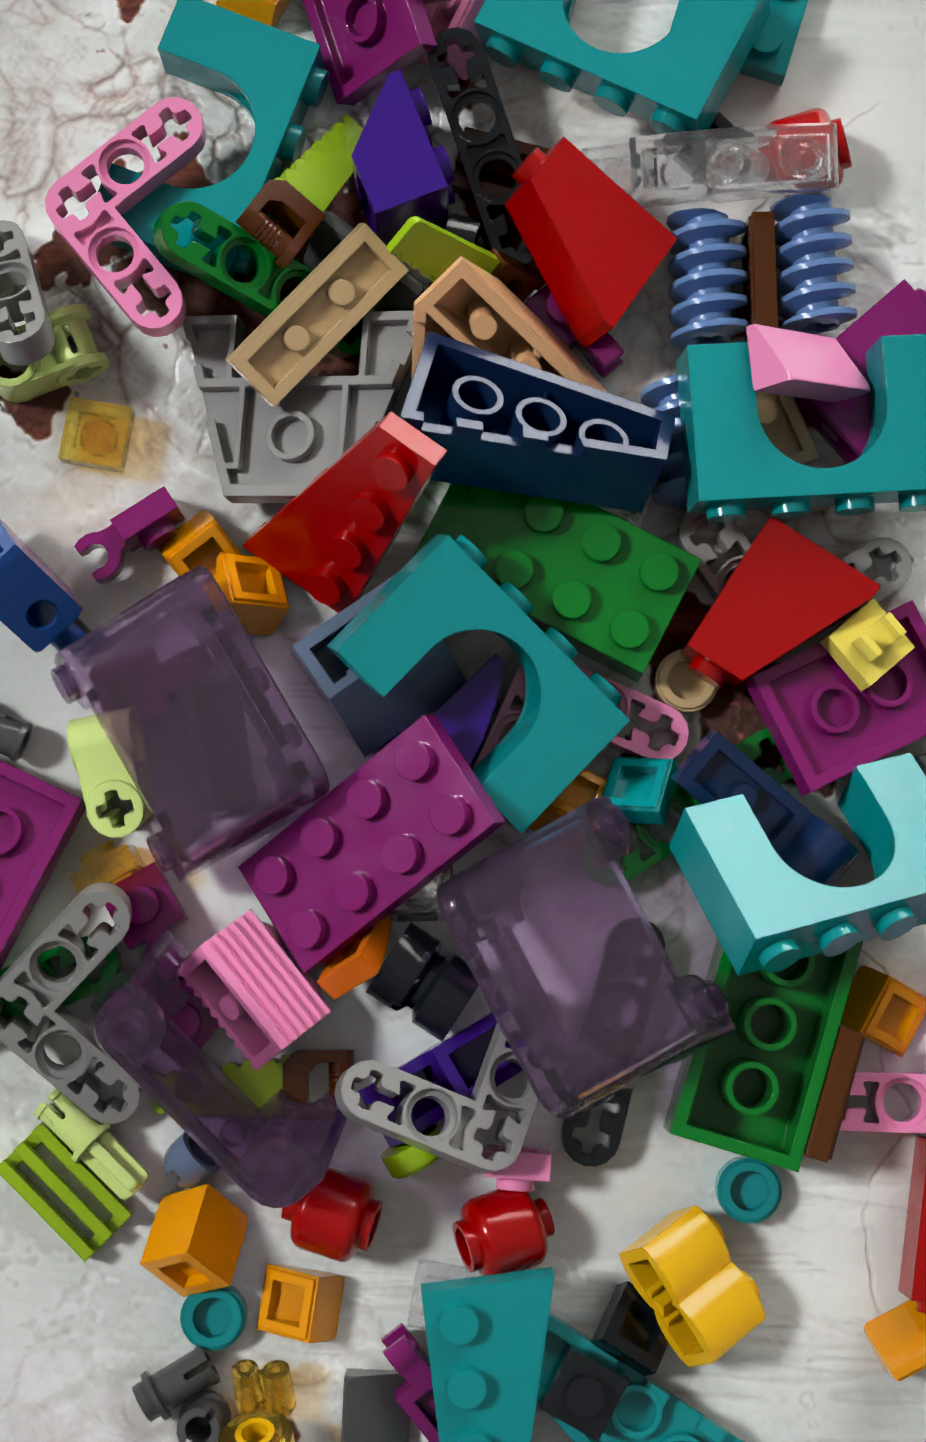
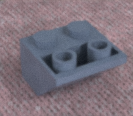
(362, 713)

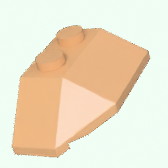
(487, 315)

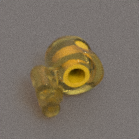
(263, 1401)

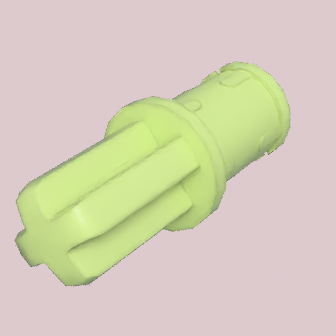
(93, 1145)

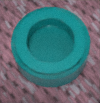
(748, 1189)
(214, 1318)

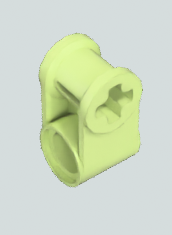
(60, 365)
(102, 778)

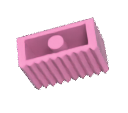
(254, 988)

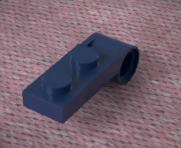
(798, 836)

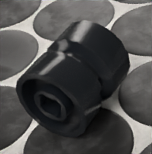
(424, 981)

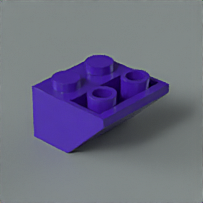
(397, 167)

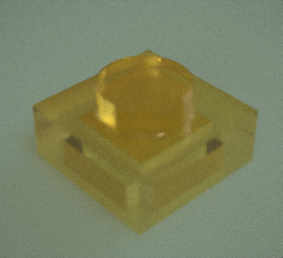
(96, 435)
(107, 865)

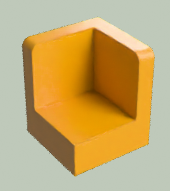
(195, 1240)

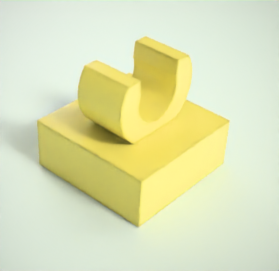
(868, 644)

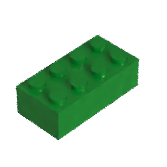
(578, 566)
(765, 1078)

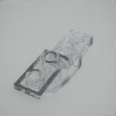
(723, 163)

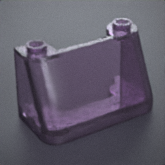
(194, 722)
(577, 963)
(265, 1151)

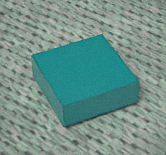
(641, 788)

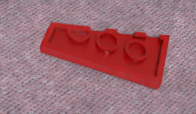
(350, 513)

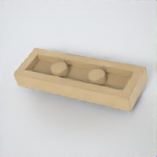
(317, 314)

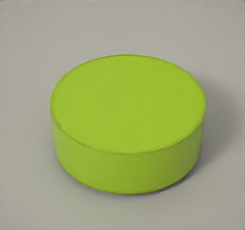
(407, 1160)

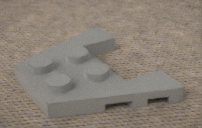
(280, 449)

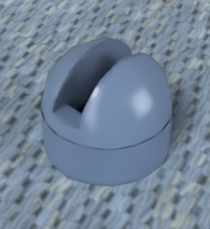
(188, 1163)

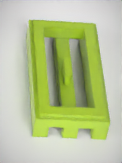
(47, 1209)

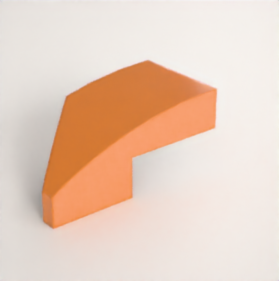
(356, 962)

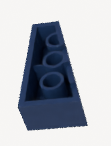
(533, 429)

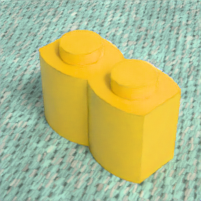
(693, 1286)

